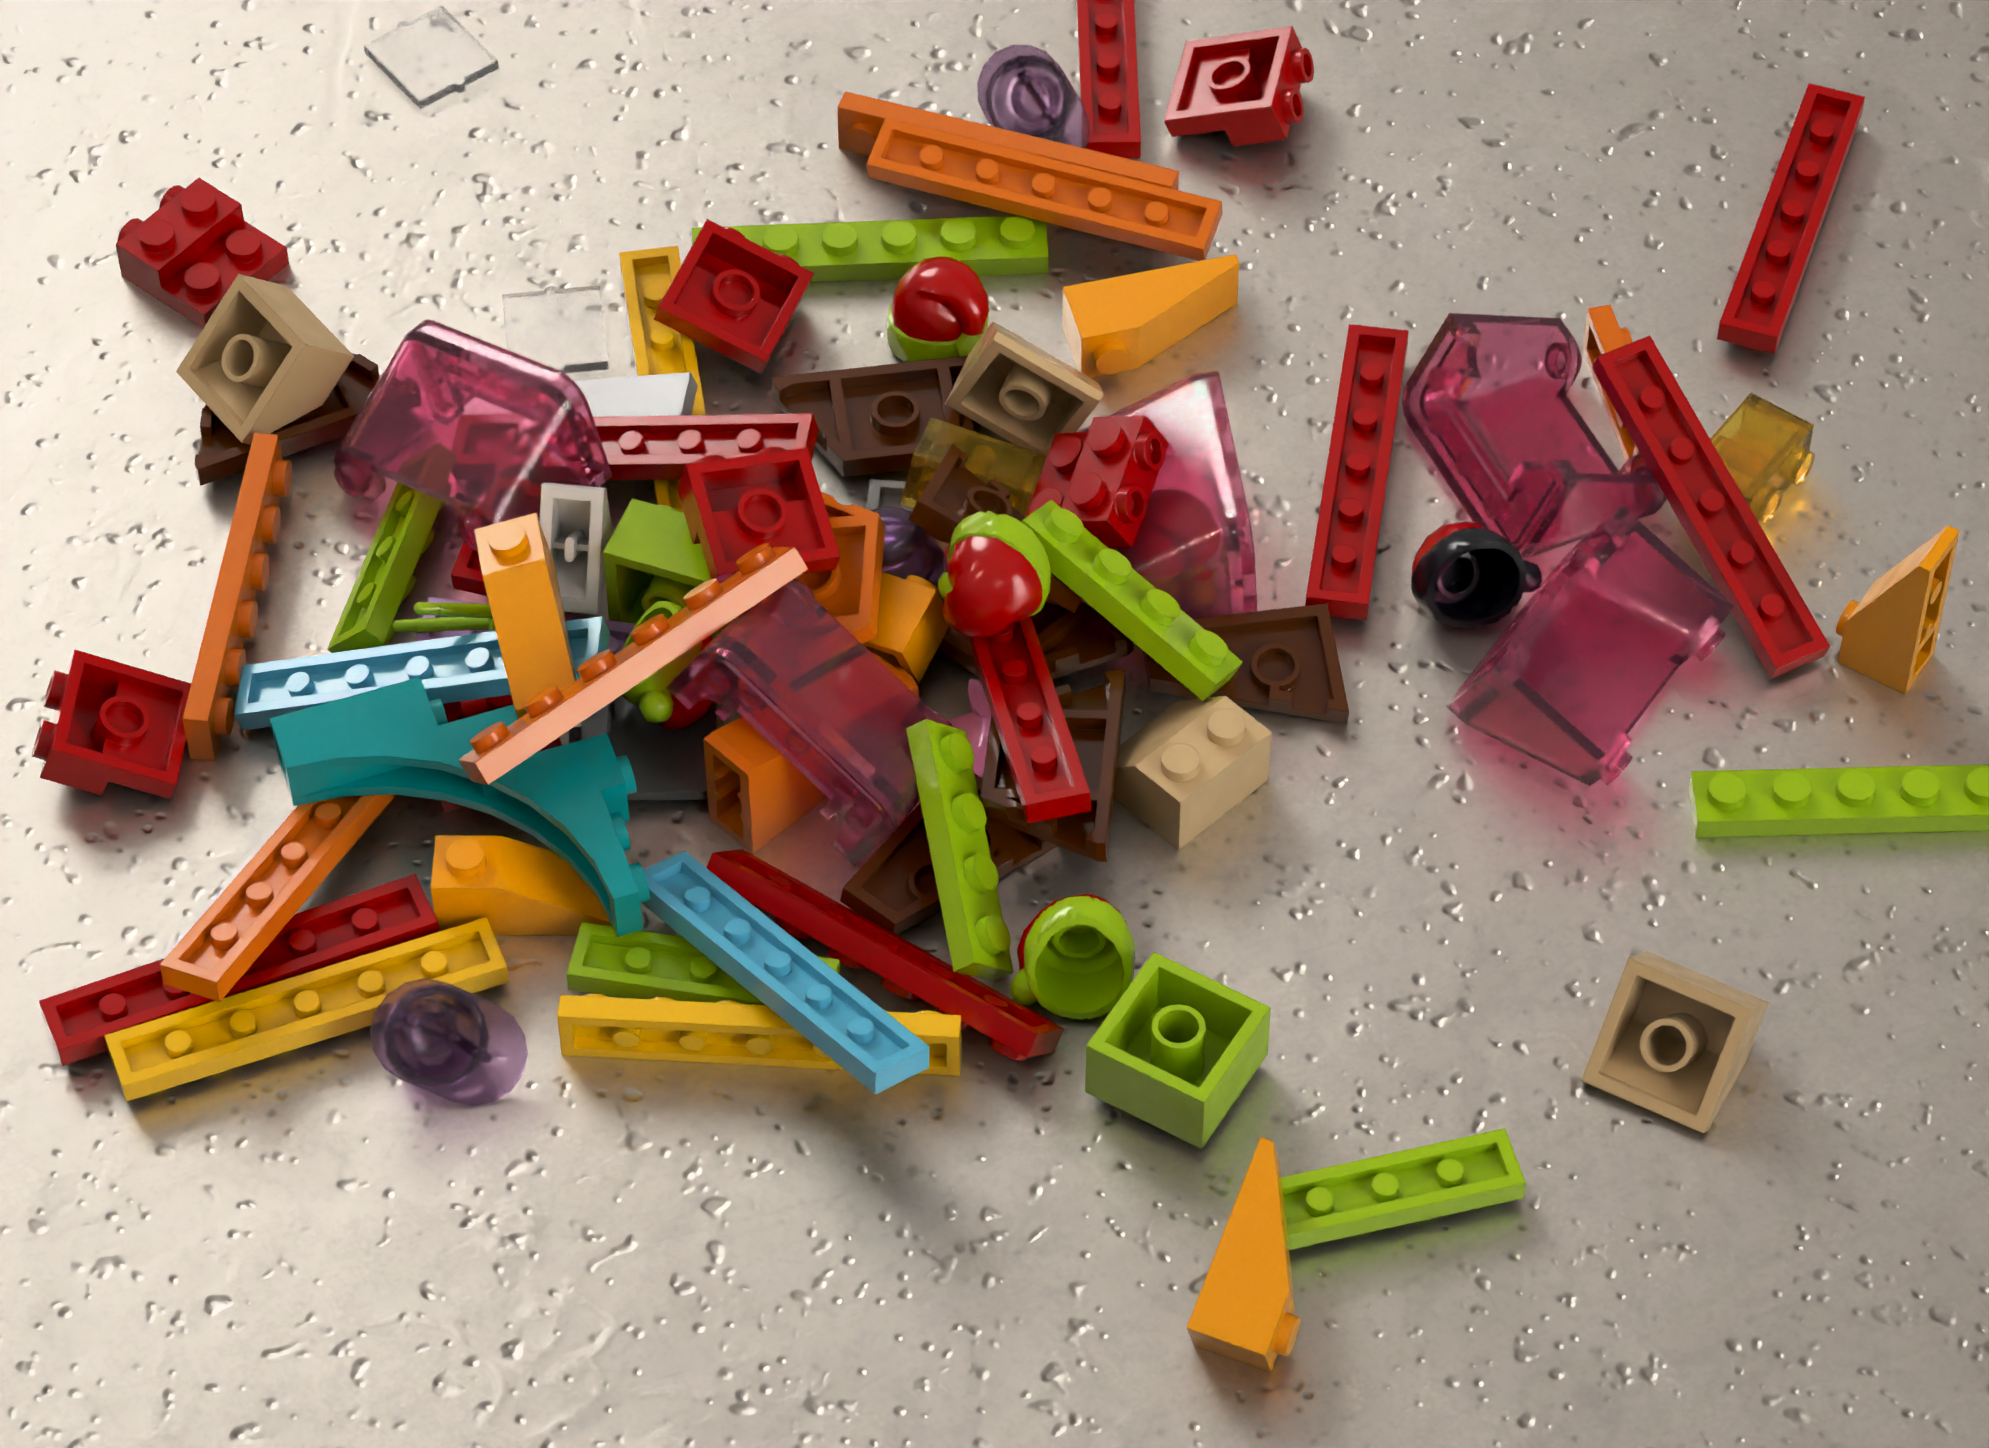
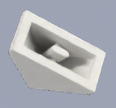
(577, 531)

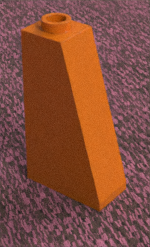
(754, 787)

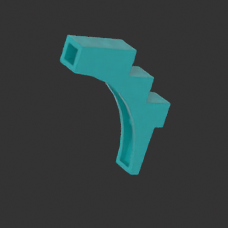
(405, 746)

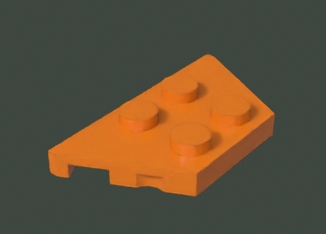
(854, 587)

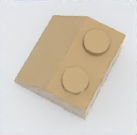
(263, 359)
(1022, 391)
(1192, 766)
(1674, 1040)

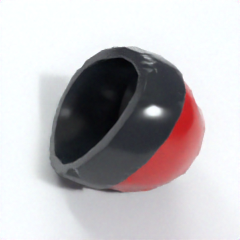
(1470, 575)

